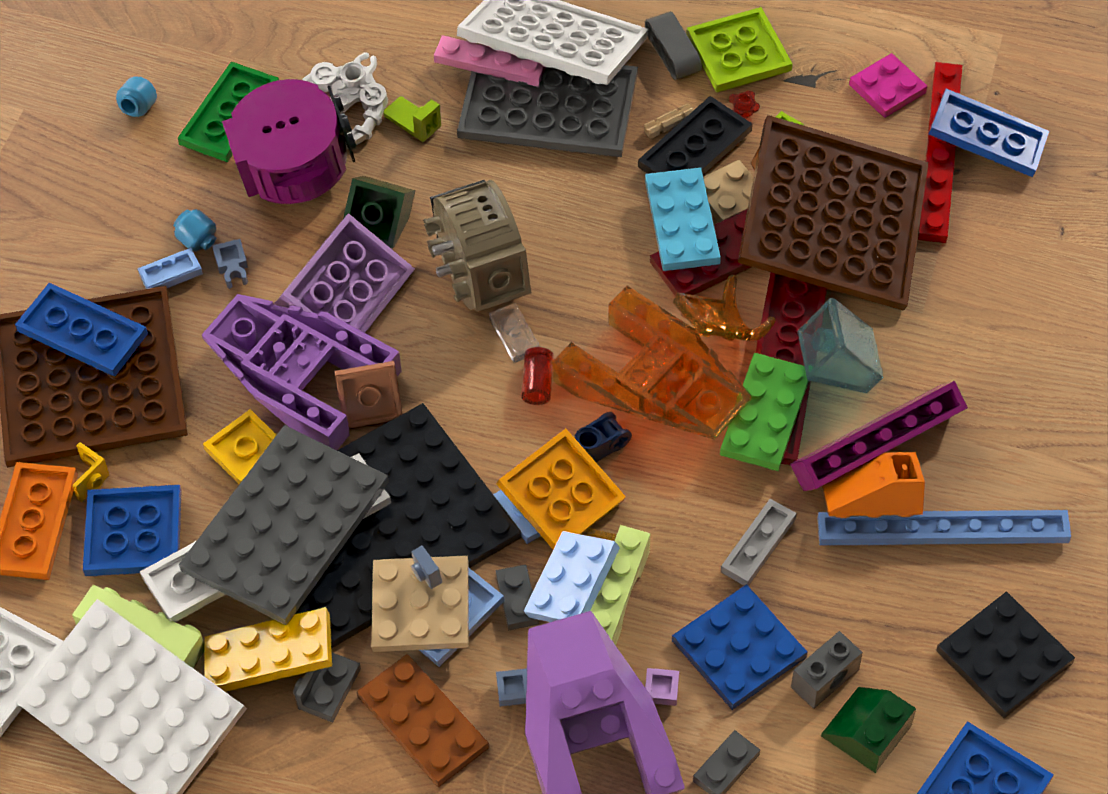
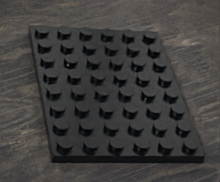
(433, 505)

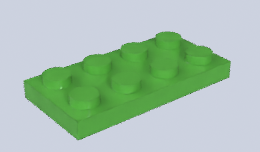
(766, 423)

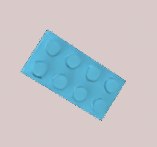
(682, 219)

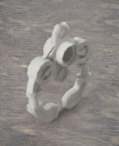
(363, 89)

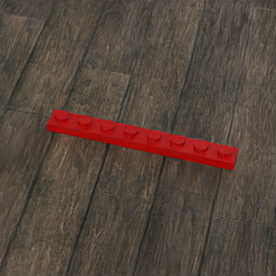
(940, 159)

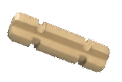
(667, 121)

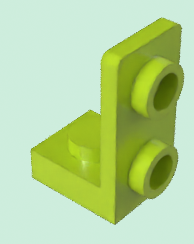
(417, 121)

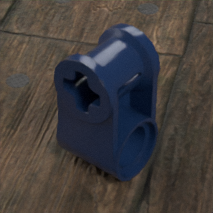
(603, 436)

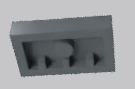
(326, 689)

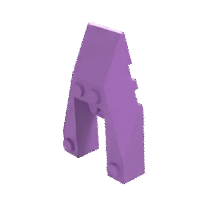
(282, 349)
(588, 697)

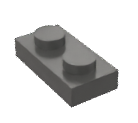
(517, 590)
(726, 764)

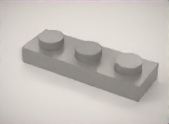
(758, 542)

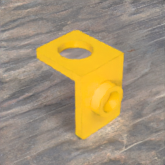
(94, 476)

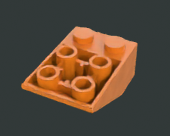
(877, 488)

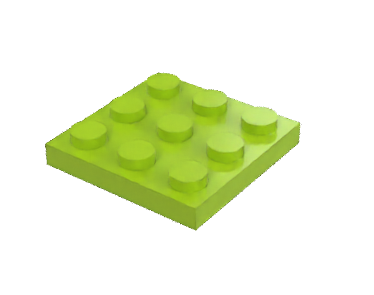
(739, 49)

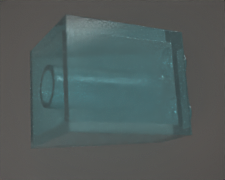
(840, 349)

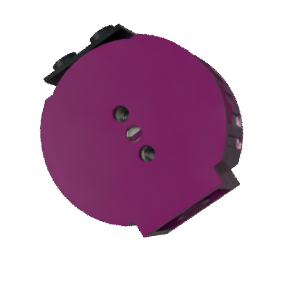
(289, 141)

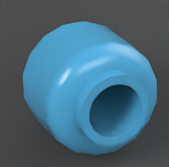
(136, 96)
(195, 230)

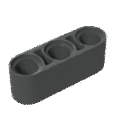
(673, 45)

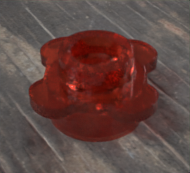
(744, 103)

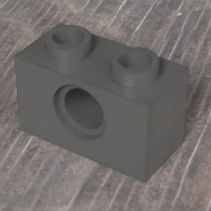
(826, 669)

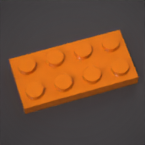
(34, 519)

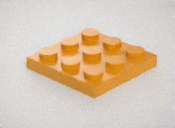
(560, 489)

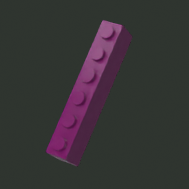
(878, 436)

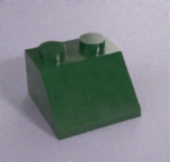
(380, 207)
(870, 725)

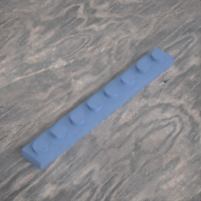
(947, 528)

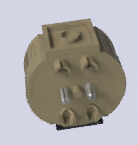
(478, 245)

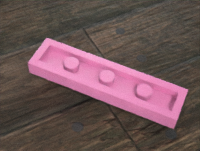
(487, 61)

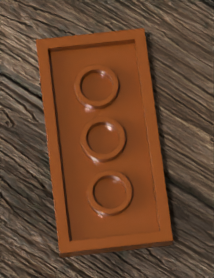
(423, 720)

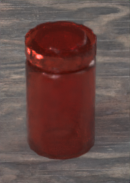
(537, 376)

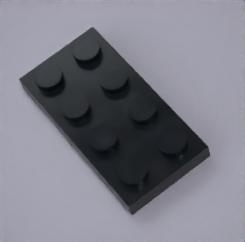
(697, 140)

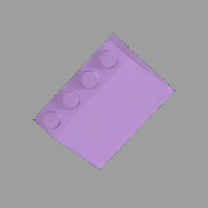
(348, 276)

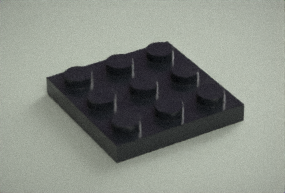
(1005, 654)

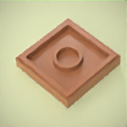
(369, 394)

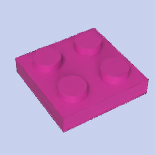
(888, 85)

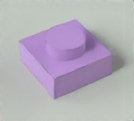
(662, 686)

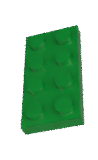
(205, 129)

